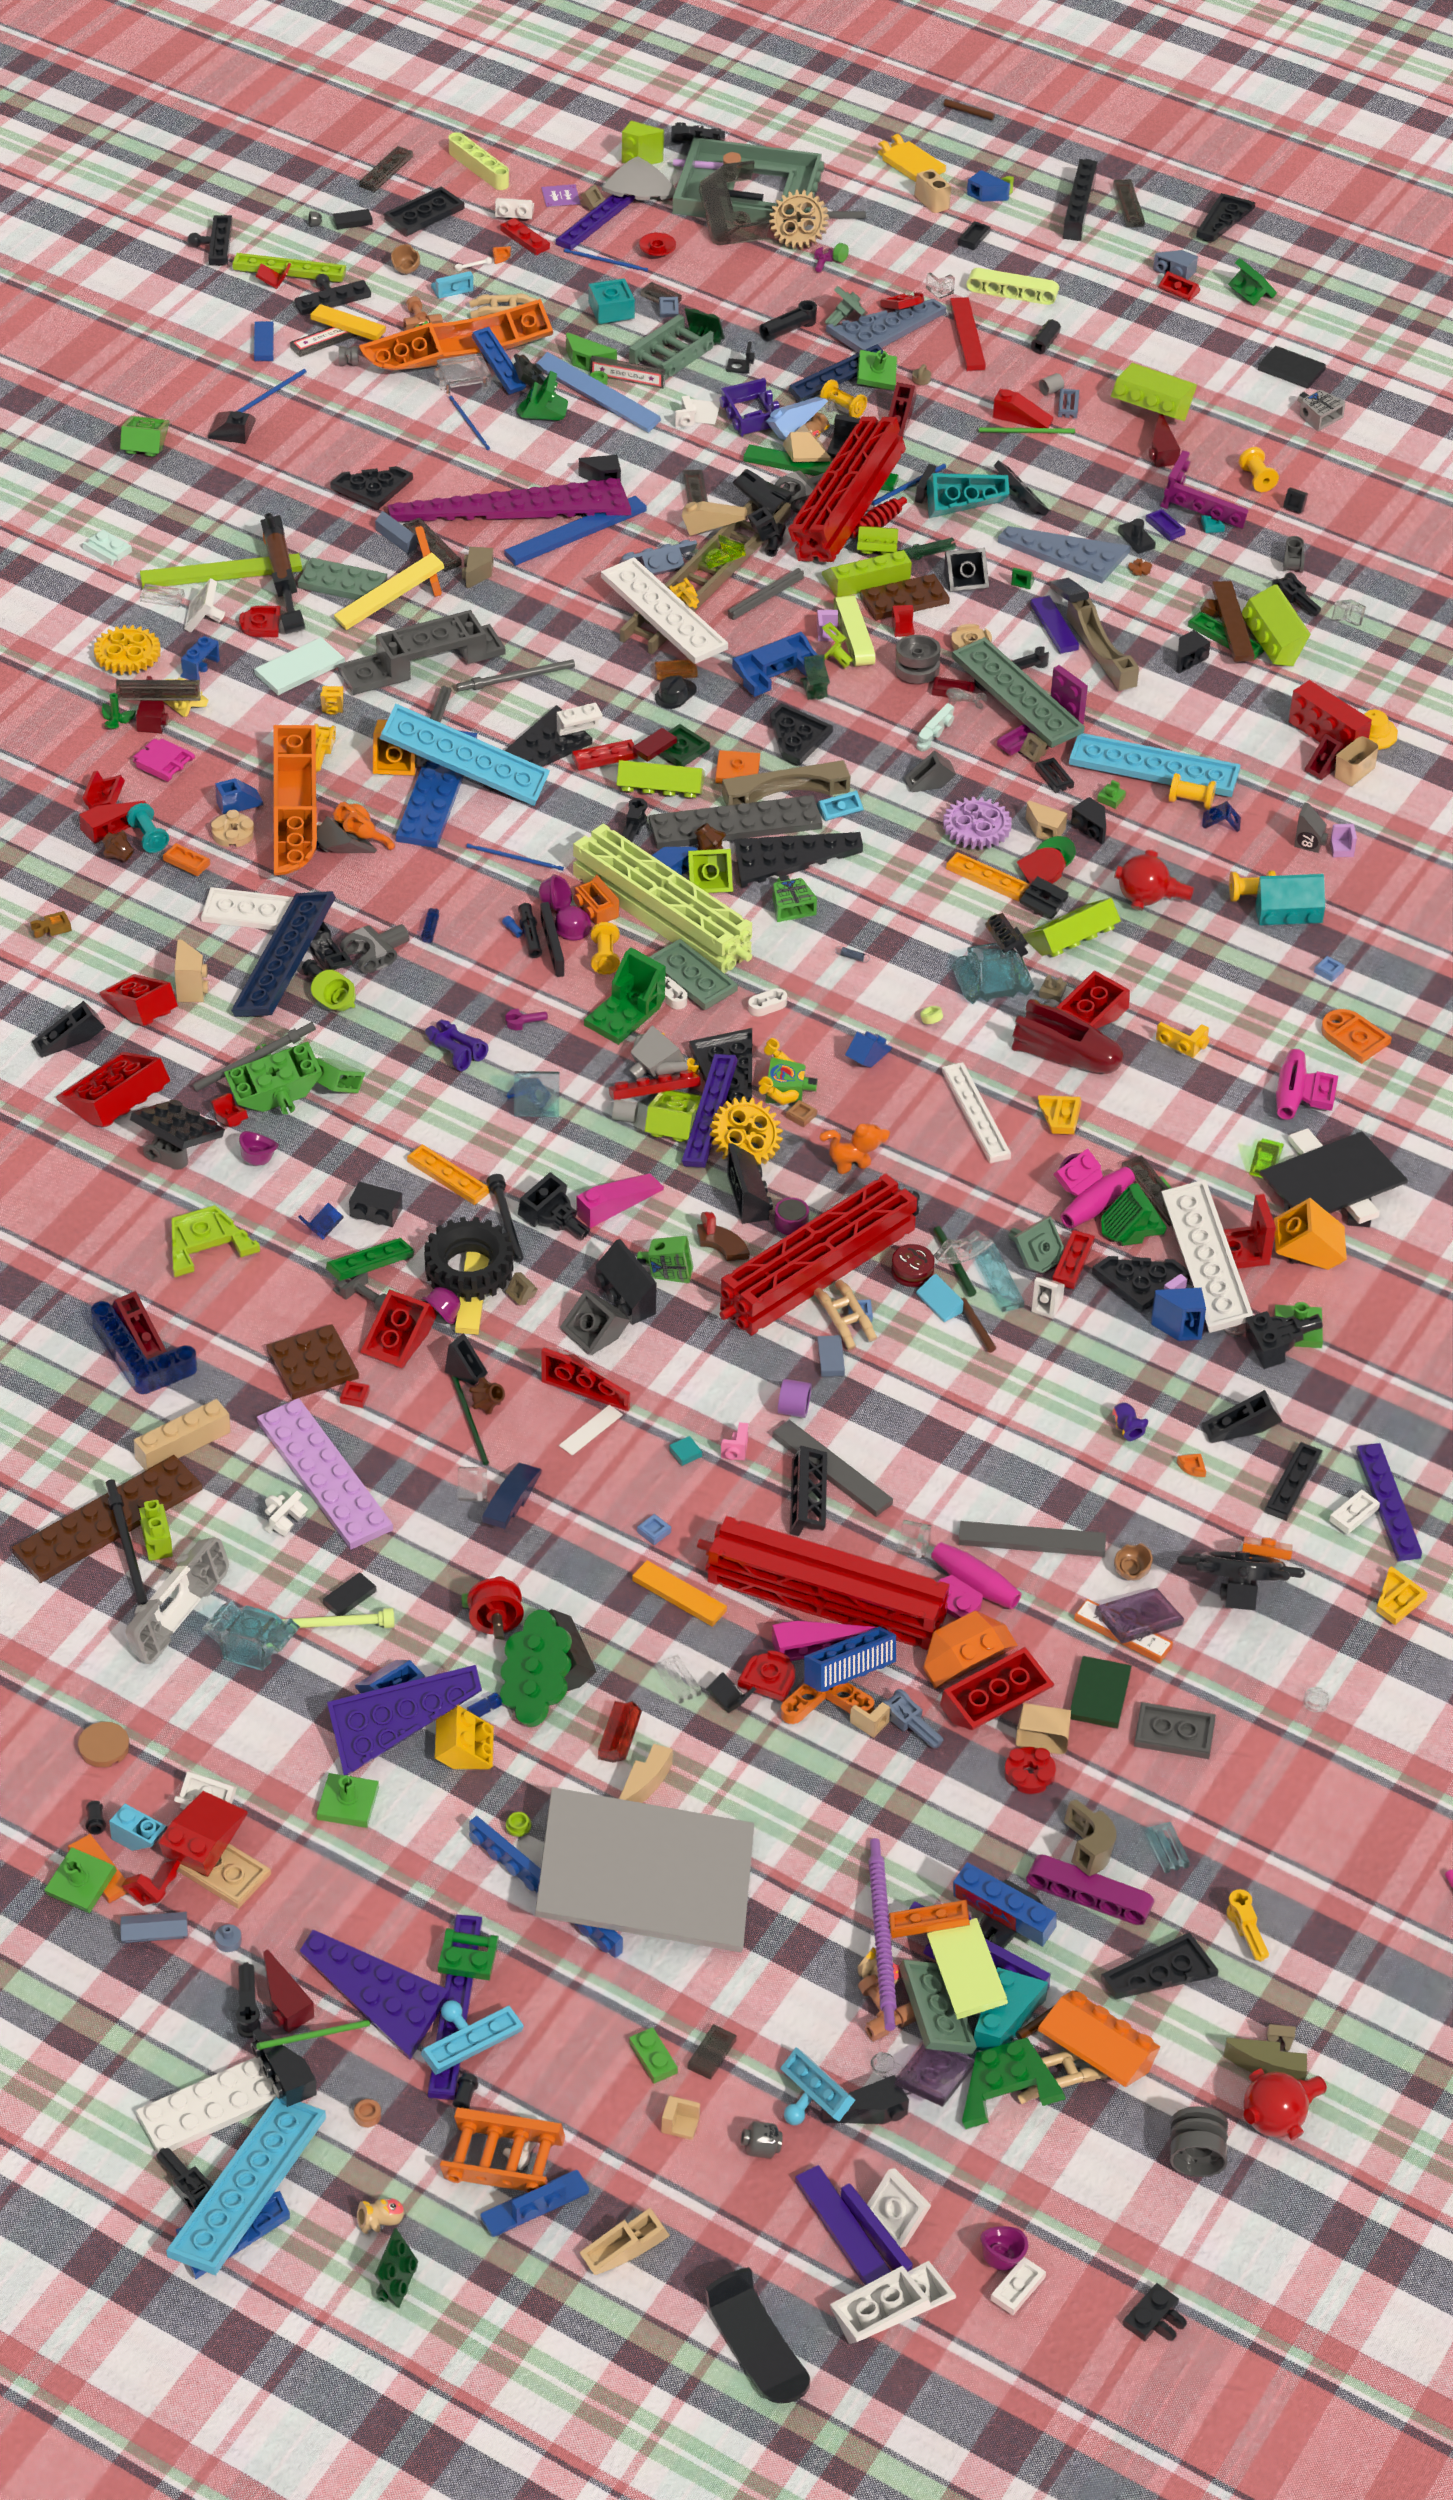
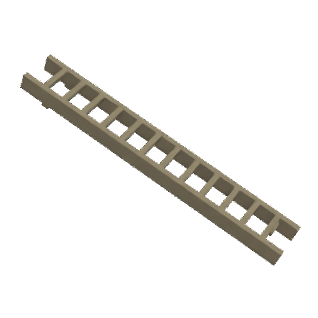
(698, 562)

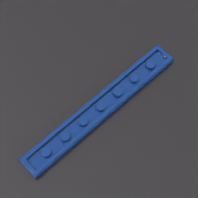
(569, 533)

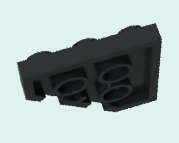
(681, 132)
(371, 485)
(797, 733)
(1137, 1277)

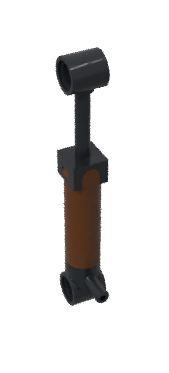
(282, 571)

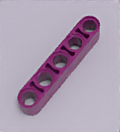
(1090, 1891)

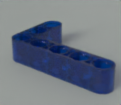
(141, 1373)

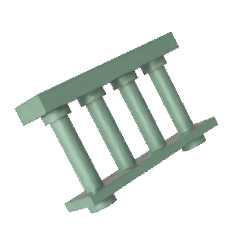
(667, 335)

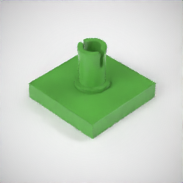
(877, 369)
(1301, 1310)
(347, 1800)
(80, 1880)

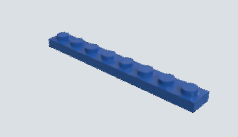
(522, 1867)

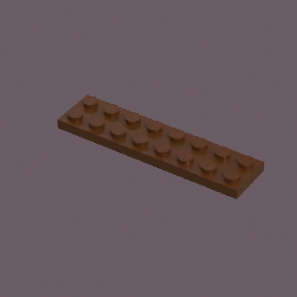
(95, 1523)

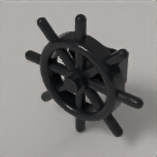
(1241, 1574)

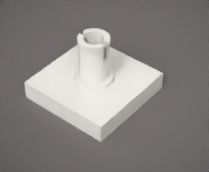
(203, 605)
(898, 2206)

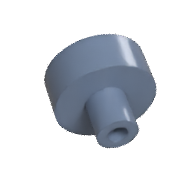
(228, 1938)

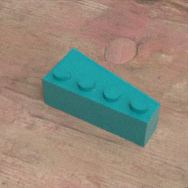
(964, 491)

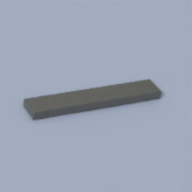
(838, 1471)
(1032, 1538)

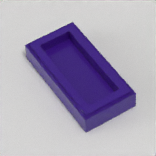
(1165, 524)

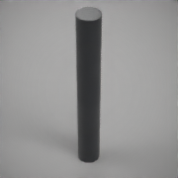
(746, 195)

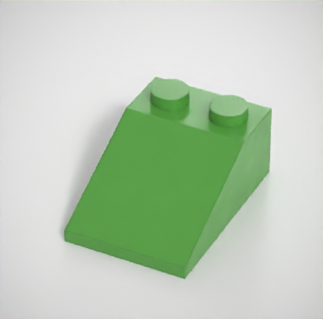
(143, 435)

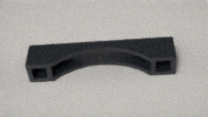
(1079, 199)

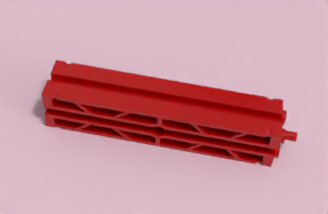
(847, 489)
(817, 1254)
(825, 1581)

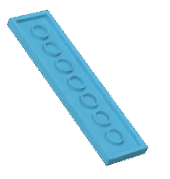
(464, 754)
(1152, 763)
(245, 2185)

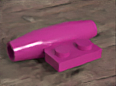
(1296, 1085)
(1092, 1191)
(971, 1582)

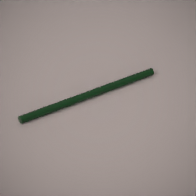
(470, 1420)

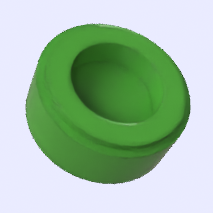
(840, 252)
(600, 376)

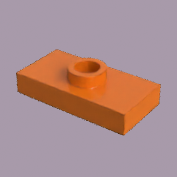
(186, 859)

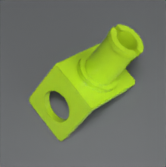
(836, 650)

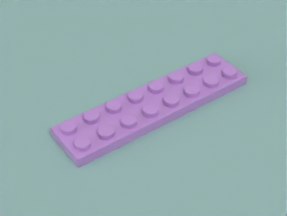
(325, 1473)

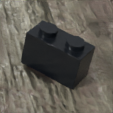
(375, 1204)

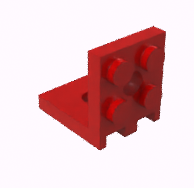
(1254, 1242)

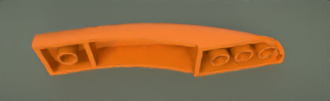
(430, 342)
(294, 797)

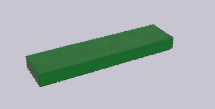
(1215, 631)
(370, 1259)

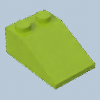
(672, 1115)

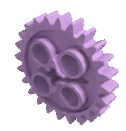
(977, 823)

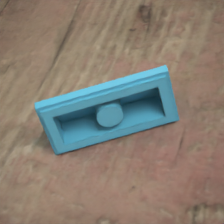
(840, 806)
(940, 1298)

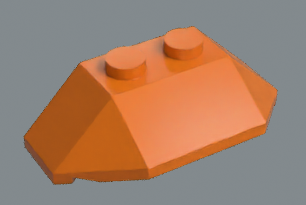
(965, 1646)

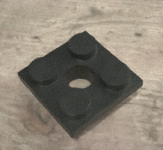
(527, 371)

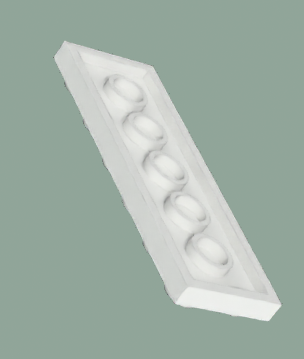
(207, 2106)

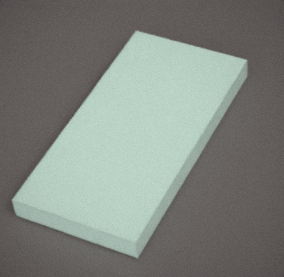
(299, 666)

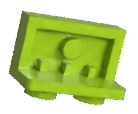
(877, 539)

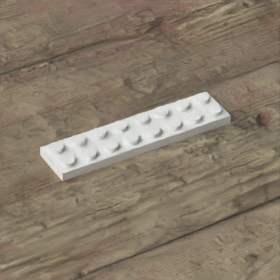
(664, 610)
(1207, 1254)

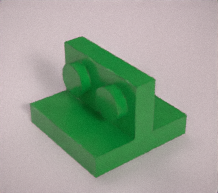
(1250, 283)

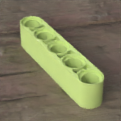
(478, 161)
(1002, 283)
(855, 630)

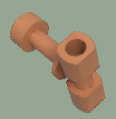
(414, 306)
(875, 2028)

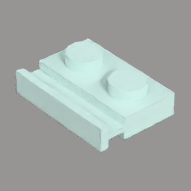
(107, 547)

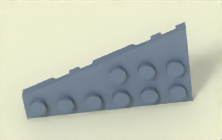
(885, 327)
(1079, 555)

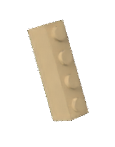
(182, 1434)

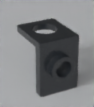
(750, 357)
(727, 1693)

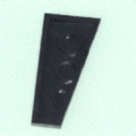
(1223, 215)
(1163, 1967)

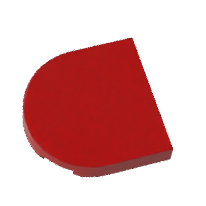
(902, 301)
(261, 621)
(1044, 863)
(770, 1675)

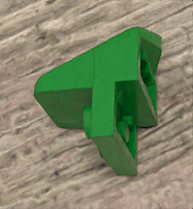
(543, 401)
(1131, 1218)

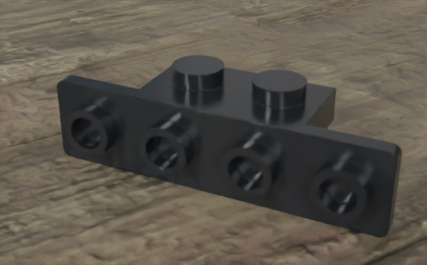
(1006, 935)

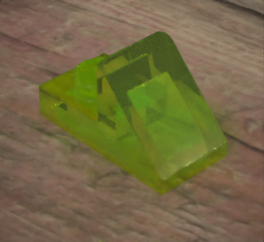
(730, 551)
(1265, 1156)

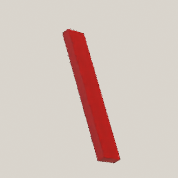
(967, 334)

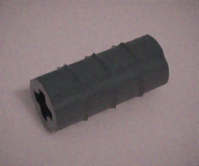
(1045, 336)

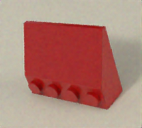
(115, 1088)

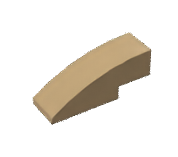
(648, 1776)
(624, 2242)

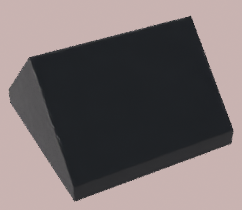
(966, 569)

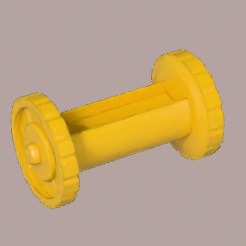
(855, 405)
(605, 935)

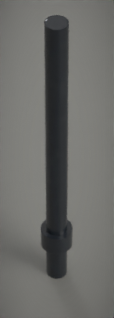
(116, 1504)

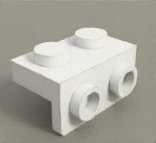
(514, 208)
(578, 719)
(196, 1783)

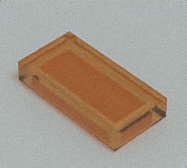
(684, 668)

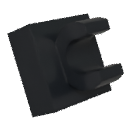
(1295, 500)

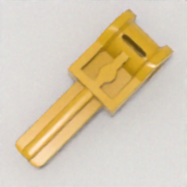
(685, 592)
(324, 743)
(1244, 1917)

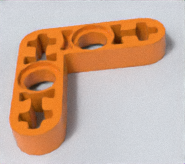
(806, 1706)

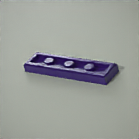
(1054, 624)
(874, 2229)

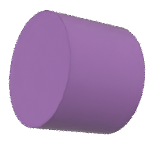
(794, 1398)

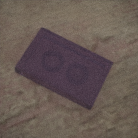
(1139, 1615)
(934, 2074)

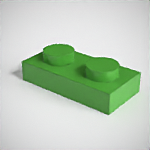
(653, 2055)

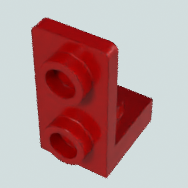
(153, 1891)

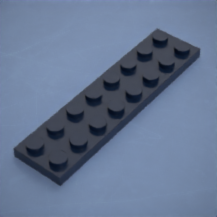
(283, 954)

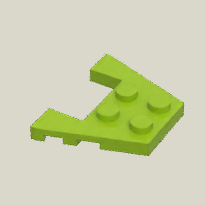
(202, 1231)

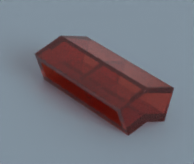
(619, 1732)

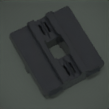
(1039, 889)

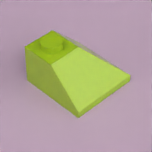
(711, 870)

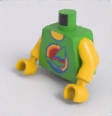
(785, 1077)

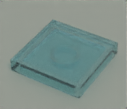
(536, 1093)

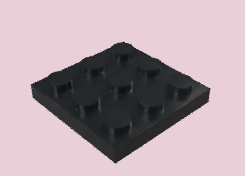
(177, 1124)

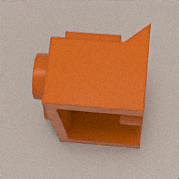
(609, 902)

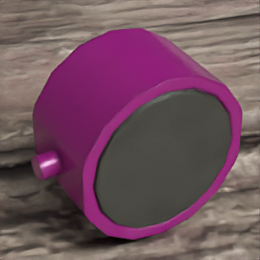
(791, 1215)

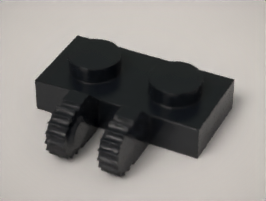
(1151, 2313)

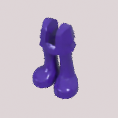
(462, 1053)

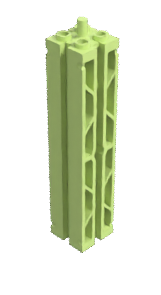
(663, 898)

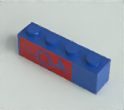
(1005, 1904)

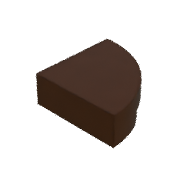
(1210, 608)

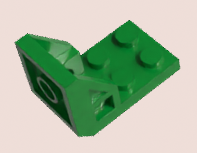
(634, 998)

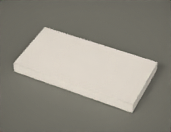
(244, 908)

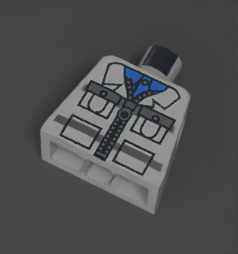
(1320, 409)

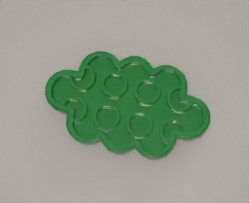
(535, 1668)

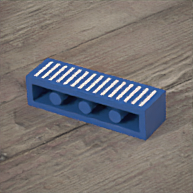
(850, 1659)

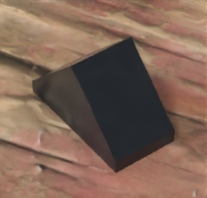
(463, 1361)

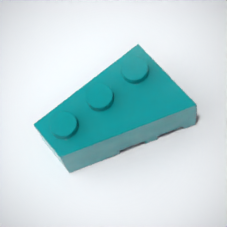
(1001, 2023)

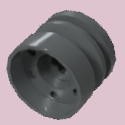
(1199, 2141)

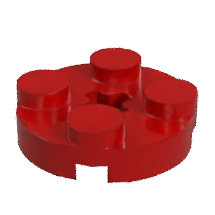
(1030, 1757)

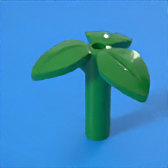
(111, 713)

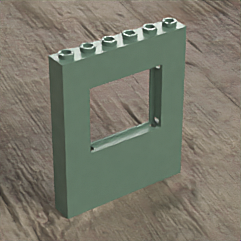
(799, 166)

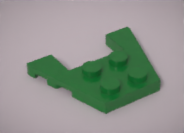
(1005, 2071)

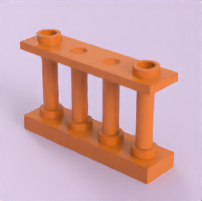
(495, 2127)

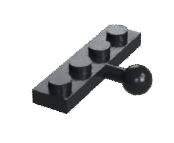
(218, 241)
(332, 296)

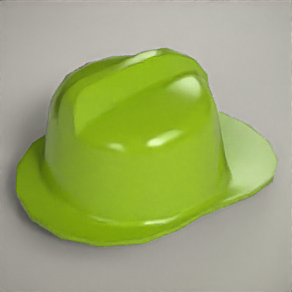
(333, 990)

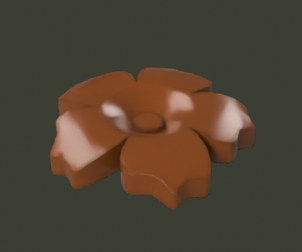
(1139, 567)

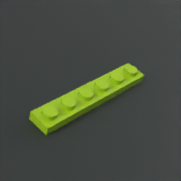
(298, 268)

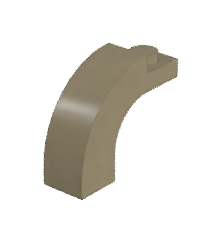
(1099, 1836)

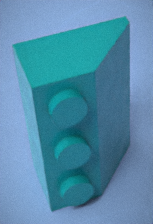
(1290, 899)

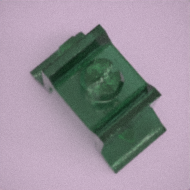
(817, 677)

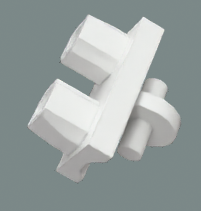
(278, 1520)

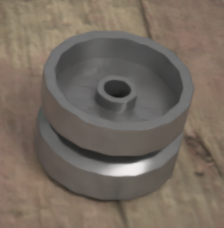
(917, 659)

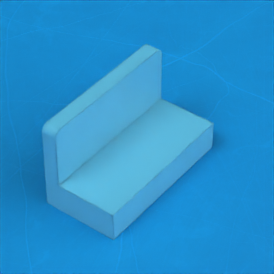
(453, 285)

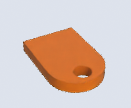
(1354, 1034)

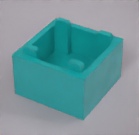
(611, 301)

